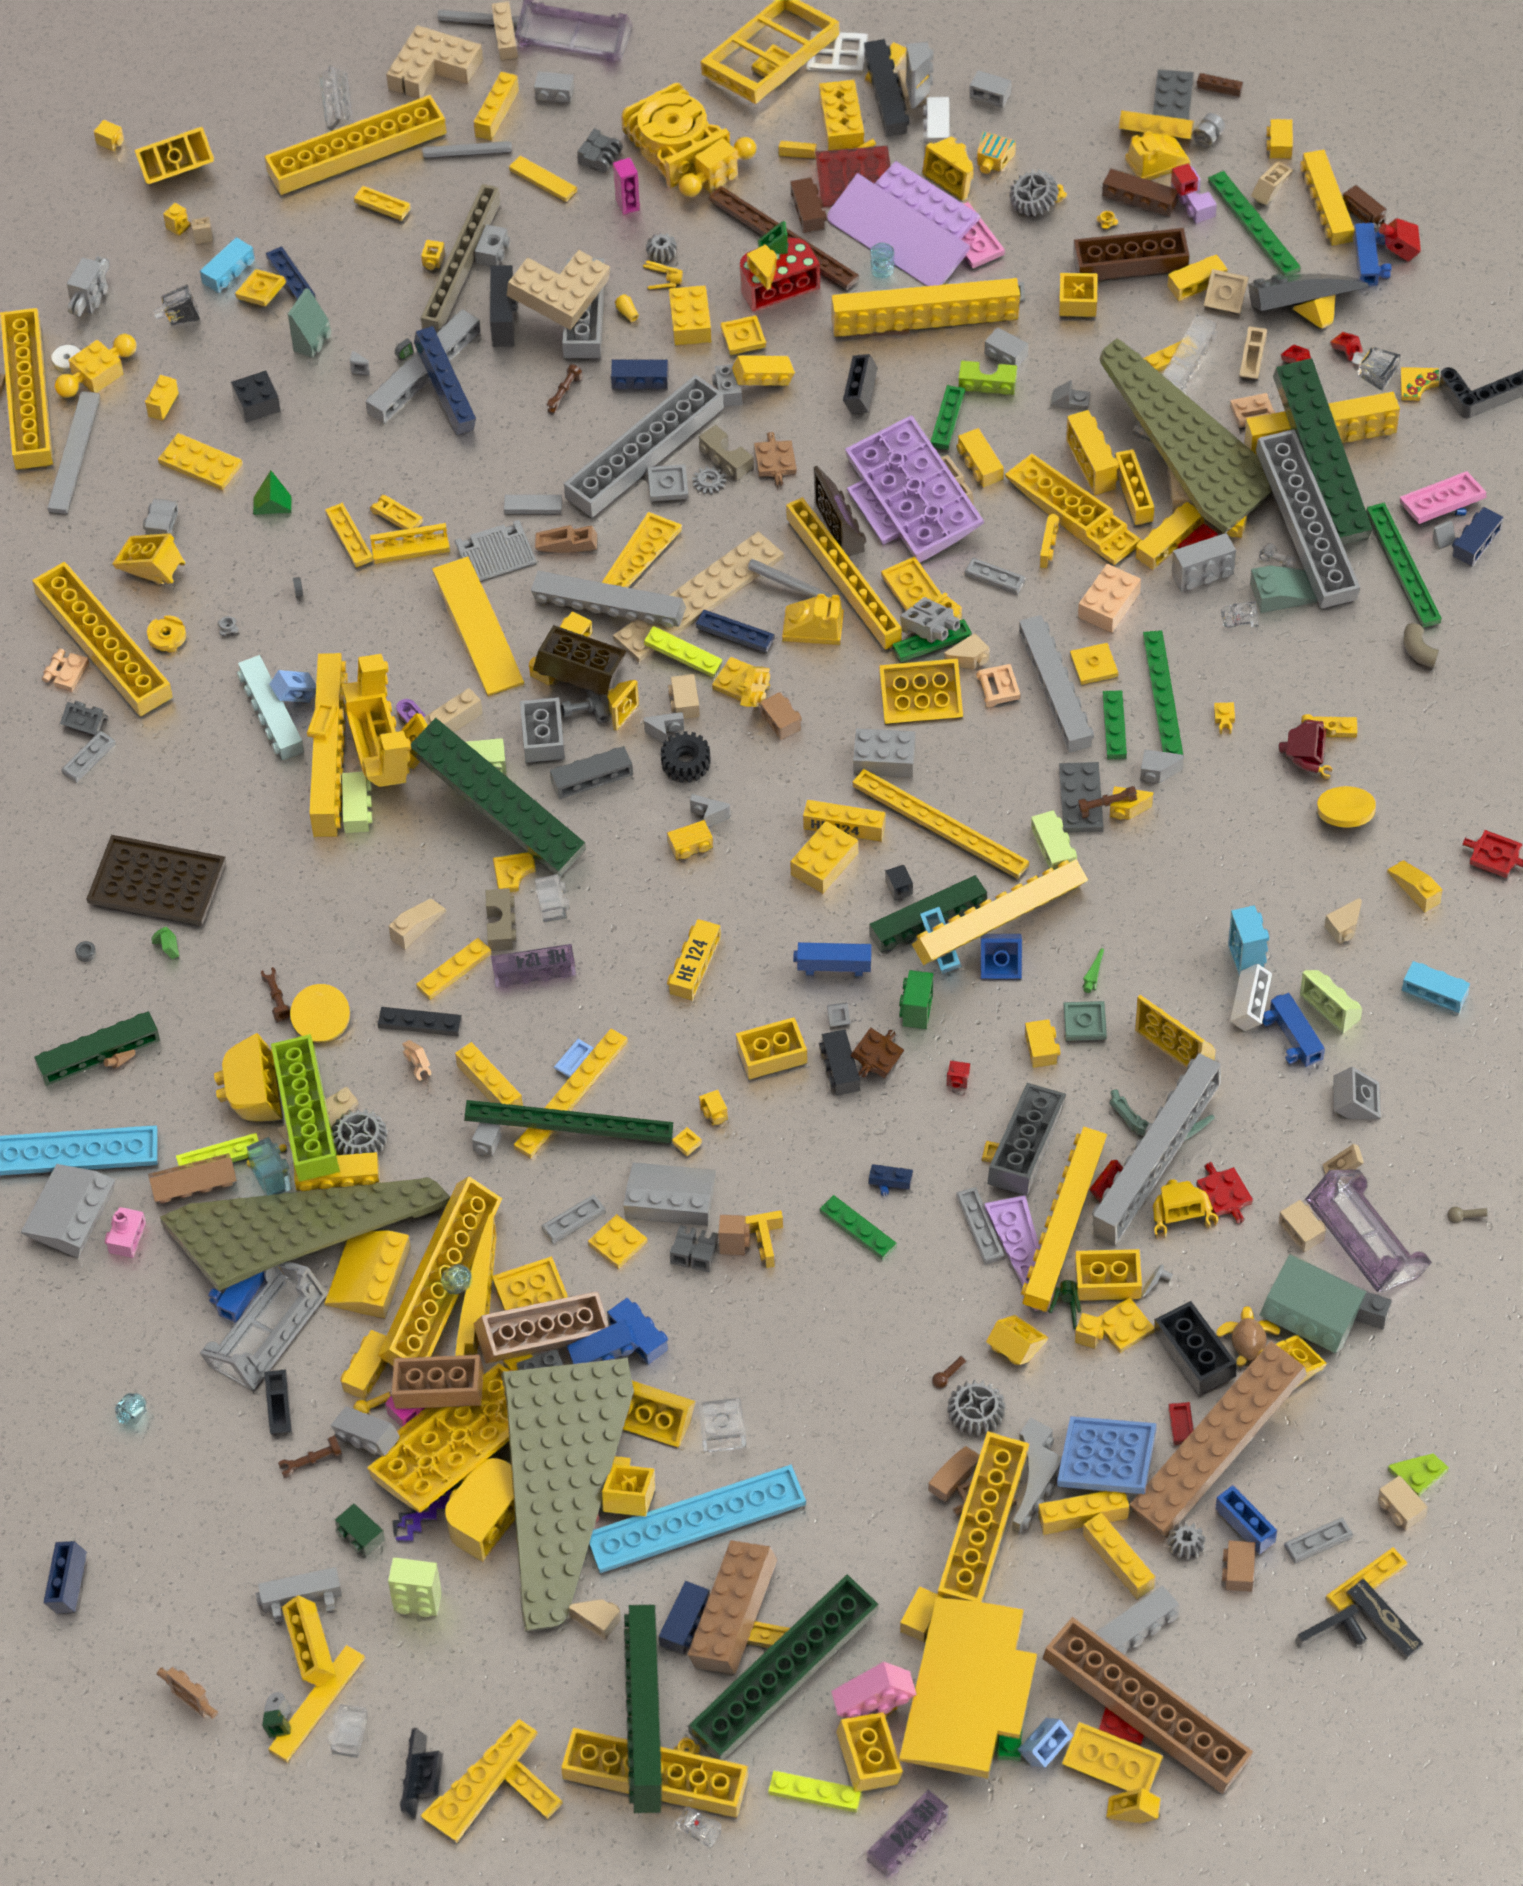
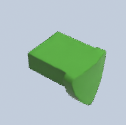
(168, 940)

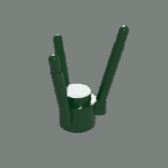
(1068, 1293)

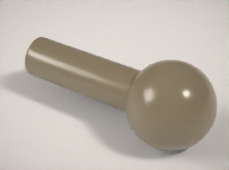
(1456, 1214)

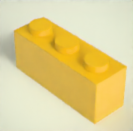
(1194, 277)
(763, 370)
(980, 457)
(364, 1367)

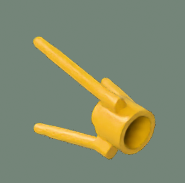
(673, 275)

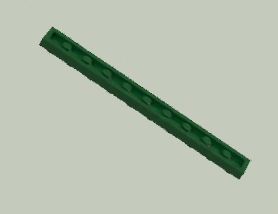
(568, 1121)

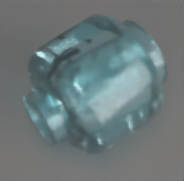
(456, 1279)
(131, 1408)

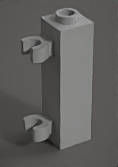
(311, 1586)

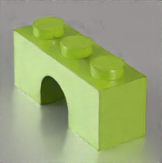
(1000, 382)

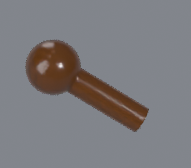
(941, 1379)

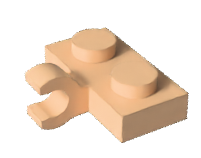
(416, 1055)

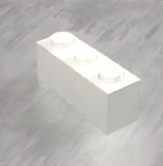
(937, 119)
(1251, 997)

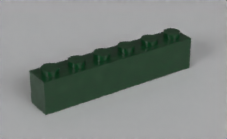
(907, 922)
(94, 1048)

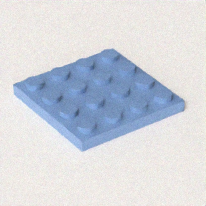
(1107, 1455)

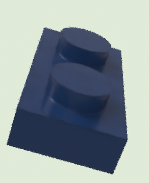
(890, 1176)

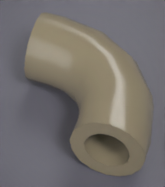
(1417, 648)

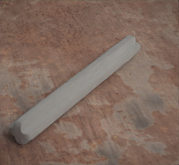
(470, 17)
(467, 149)
(785, 579)

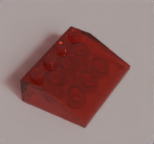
(838, 168)

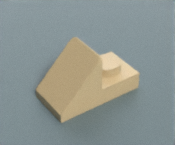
(202, 230)
(1346, 1160)

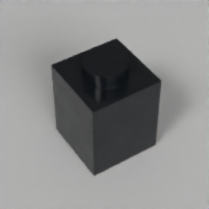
(899, 882)

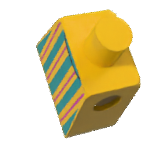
(994, 152)

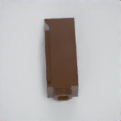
(1364, 206)

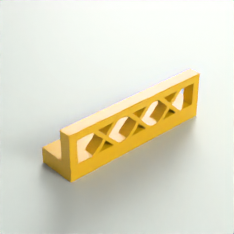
(409, 546)

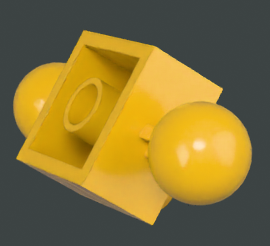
(716, 166)
(95, 366)

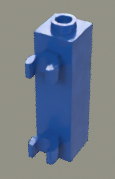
(1366, 254)
(833, 957)
(1296, 1029)
(236, 1297)

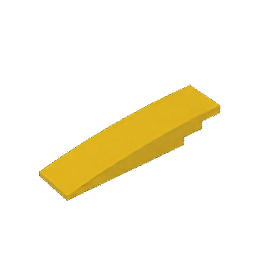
(1076, 508)
(477, 626)
(478, 1295)

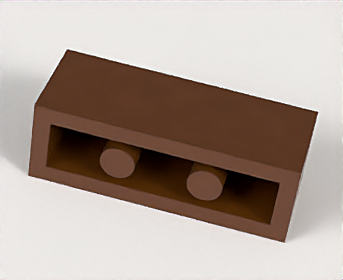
(808, 205)

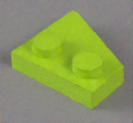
(1420, 1472)

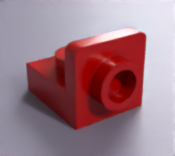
(1348, 343)
(1295, 354)
(958, 1074)

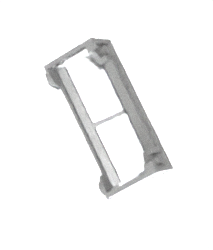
(266, 1325)

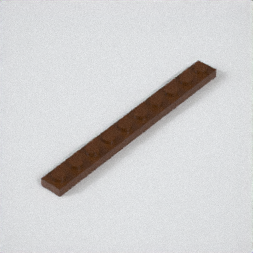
(763, 224)

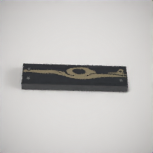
(1384, 1618)

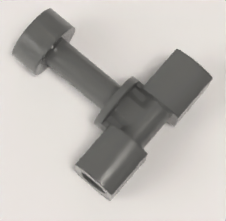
(593, 704)

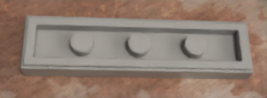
(980, 1225)

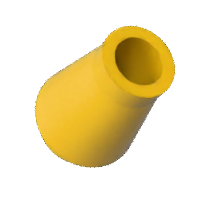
(626, 307)

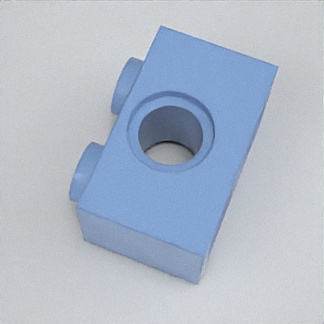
(293, 686)
(1045, 1742)

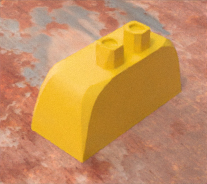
(174, 155)
(250, 1080)

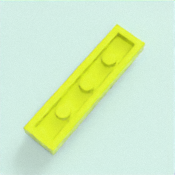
(683, 651)
(235, 1147)
(814, 1791)

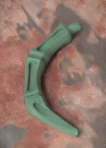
(1137, 1124)

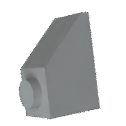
(1160, 765)

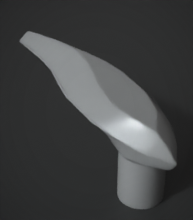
(1159, 1272)

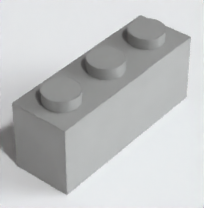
(364, 1431)

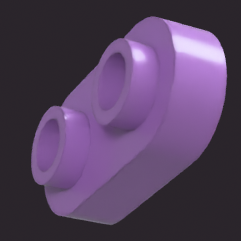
(410, 706)

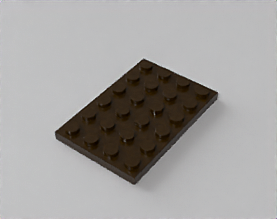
(156, 880)

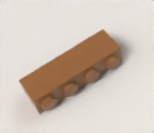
(192, 1177)

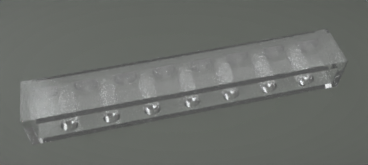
(1186, 359)

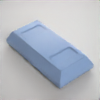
(573, 1058)

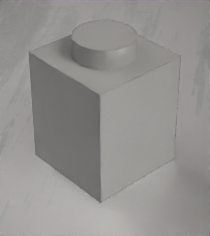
(486, 1138)

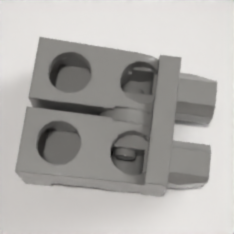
(930, 621)

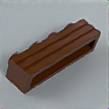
(1219, 84)

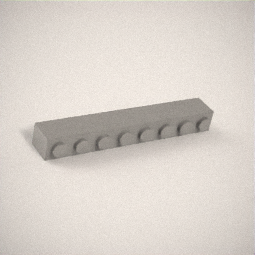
(413, 375)
(608, 599)
(1055, 683)

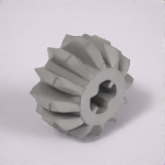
(661, 247)
(1183, 1547)

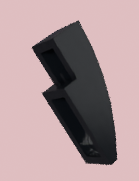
(278, 1401)

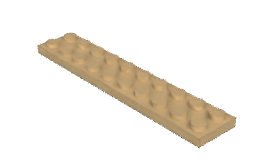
(705, 591)

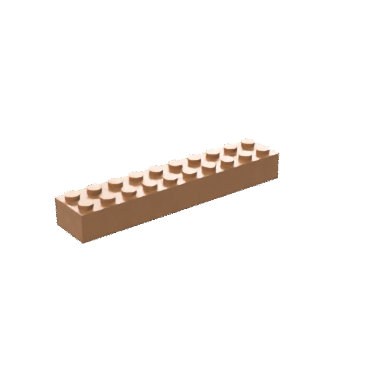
(1218, 1439)
(1147, 1705)

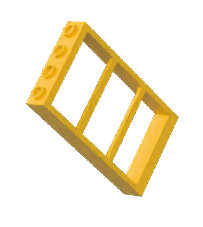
(753, 91)

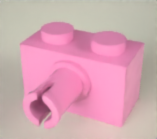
(125, 1232)

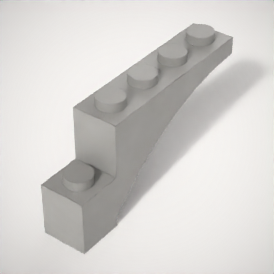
(1042, 1471)

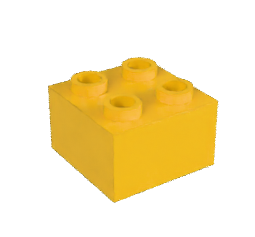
(1078, 294)
(628, 1490)

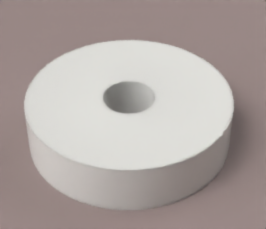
(60, 357)

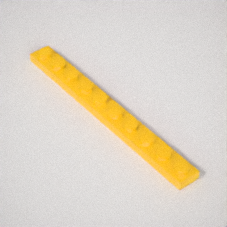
(940, 823)

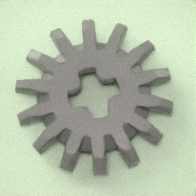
(712, 474)

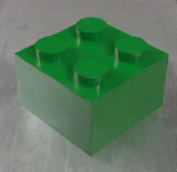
(916, 999)

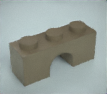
(735, 462)
(499, 905)

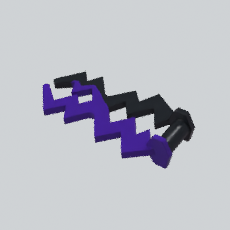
(418, 1517)

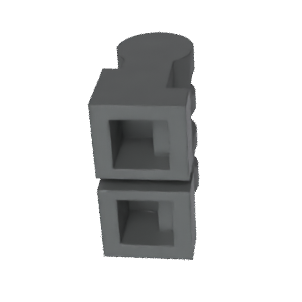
(598, 151)
(685, 1250)

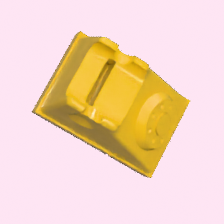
(1154, 155)
(949, 166)
(150, 557)
(814, 621)
(1303, 1354)

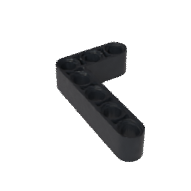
(1482, 399)

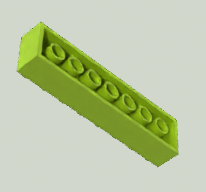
(305, 1108)

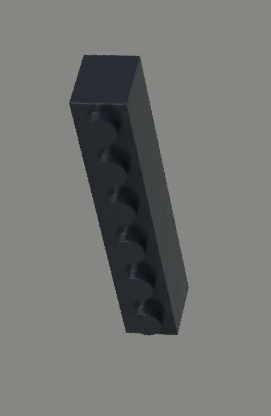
(885, 87)

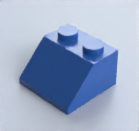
(1001, 956)

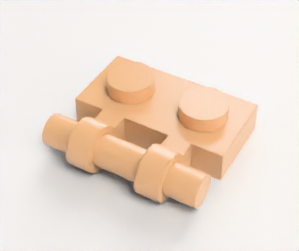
(70, 672)

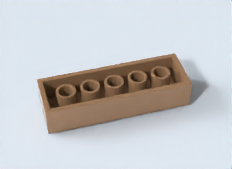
(539, 1327)
(732, 1607)

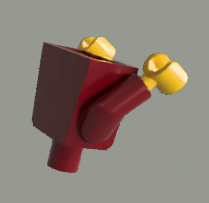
(1307, 745)

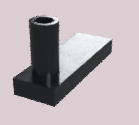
(1345, 1617)

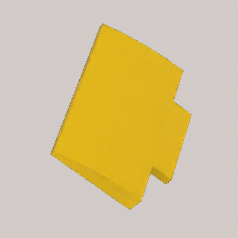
(444, 1446)
(968, 1687)

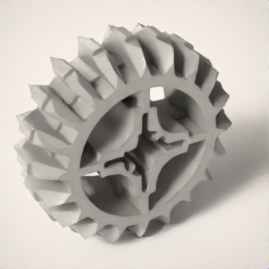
(1033, 193)
(357, 1128)
(981, 1397)

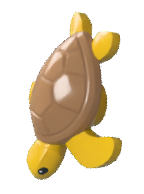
(1248, 1335)

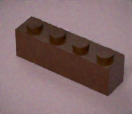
(1140, 192)

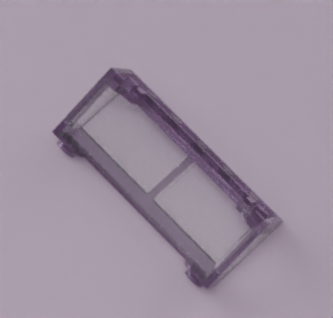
(573, 31)
(1363, 1232)

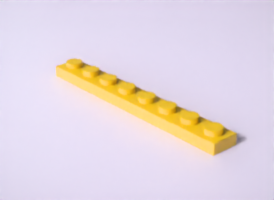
(575, 1088)

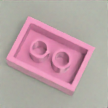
(874, 1691)

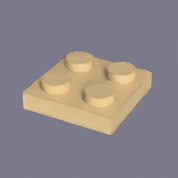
(1226, 291)

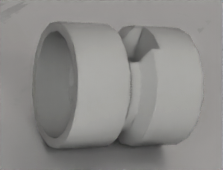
(1208, 130)

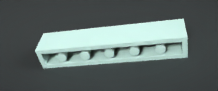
(271, 710)

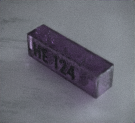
(533, 965)
(907, 1834)

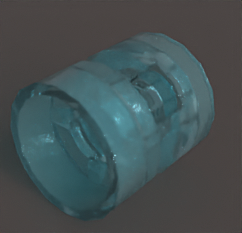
(882, 260)

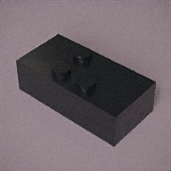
(502, 307)
(1195, 1347)

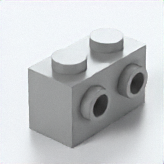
(727, 384)

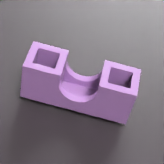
(1198, 206)

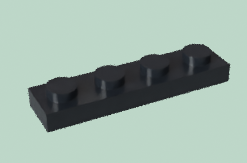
(419, 1021)

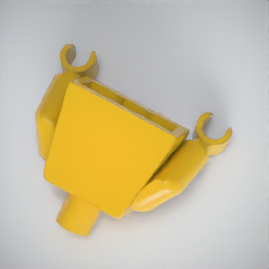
(1179, 1203)

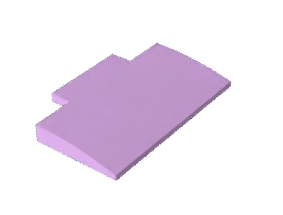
(909, 491)

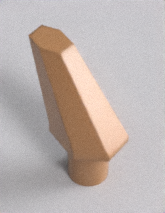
(118, 1059)

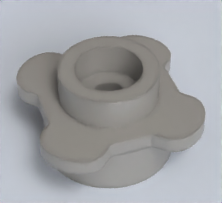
(224, 623)

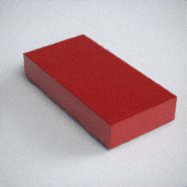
(1202, 533)
(1180, 1421)

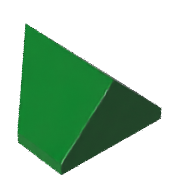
(776, 239)
(272, 497)

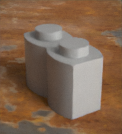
(160, 517)

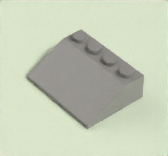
(669, 1194)
(69, 1208)

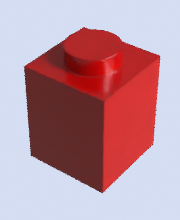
(1184, 179)

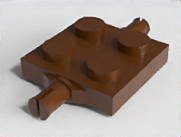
(877, 1053)

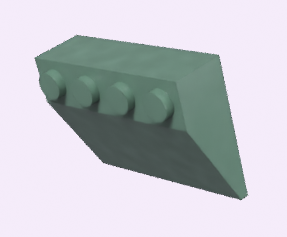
(1313, 1303)

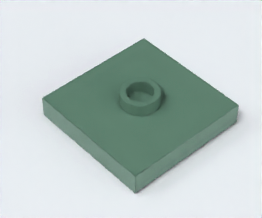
(1085, 1020)

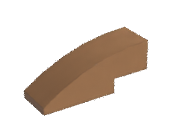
(566, 539)
(953, 1473)

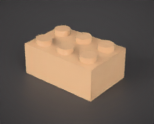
(1109, 598)

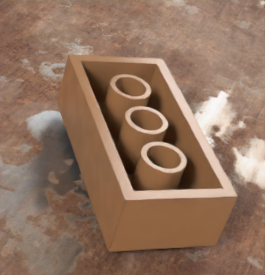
(437, 1381)

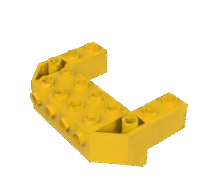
(379, 747)

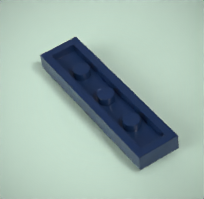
(285, 267)
(735, 631)

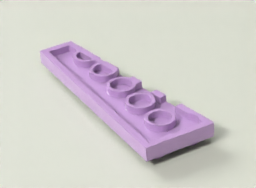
(1016, 1232)

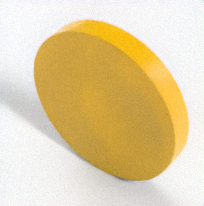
(1346, 806)
(320, 1012)

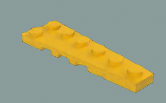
(644, 546)
(469, 1794)

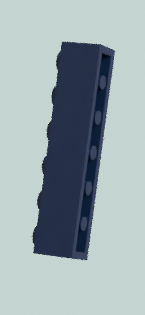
(444, 380)

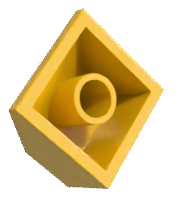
(1016, 1339)

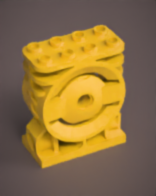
(664, 131)

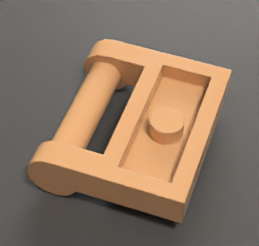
(1249, 407)
(1004, 682)

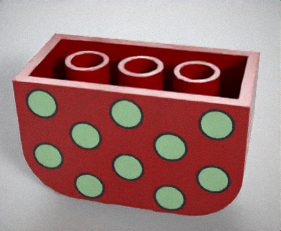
(794, 276)

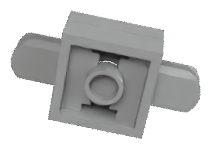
(87, 285)

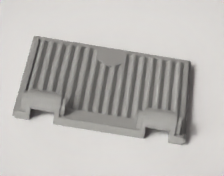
(496, 551)

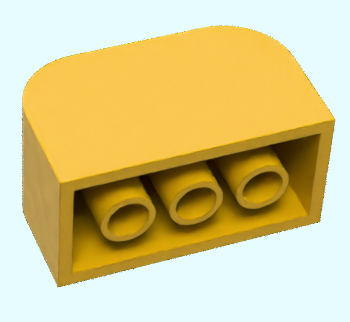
(481, 1508)

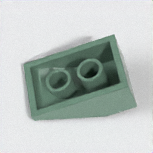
(308, 325)
(1280, 588)

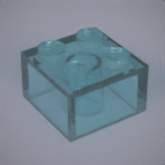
(269, 1167)

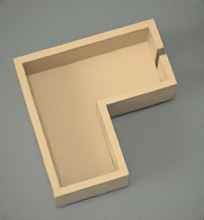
(432, 54)
(561, 295)

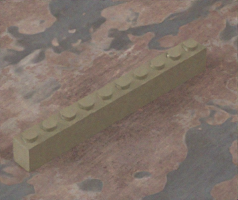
(460, 258)

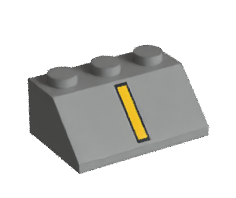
(918, 71)

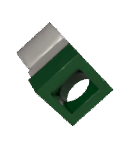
(275, 1715)

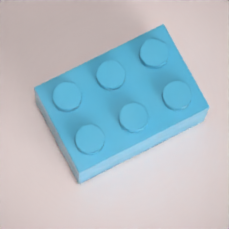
(1247, 938)

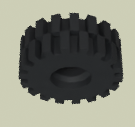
(685, 745)

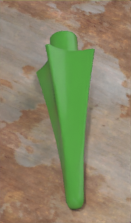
(1091, 976)

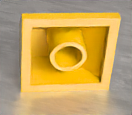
(622, 702)

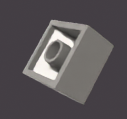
(1356, 1095)

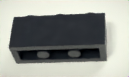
(860, 384)
(839, 1063)

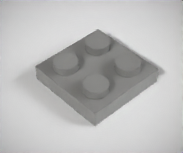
(668, 482)

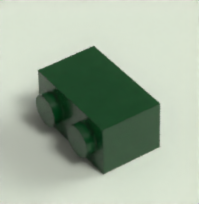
(359, 1530)

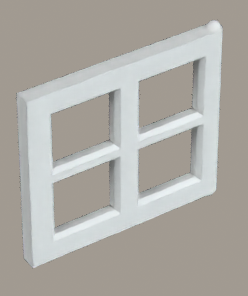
(834, 66)

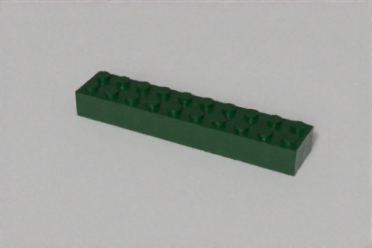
(1318, 435)
(497, 797)
(783, 1668)
(642, 1709)

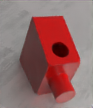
(1402, 238)

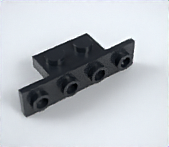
(421, 1773)

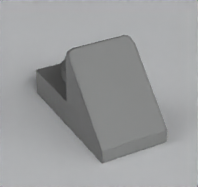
(1067, 398)
(658, 725)
(713, 810)

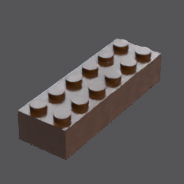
(1132, 253)

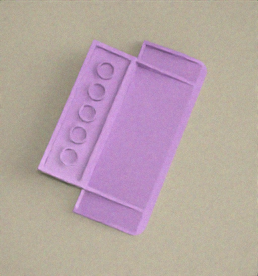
(911, 217)

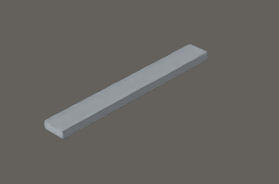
(73, 452)

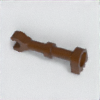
(573, 373)
(1128, 794)
(282, 1011)
(292, 1465)

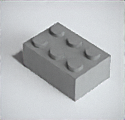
(1203, 562)
(542, 730)
(884, 752)

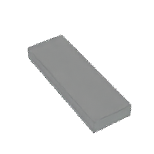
(533, 504)
(995, 576)
(88, 756)
(573, 1219)
(1318, 1540)

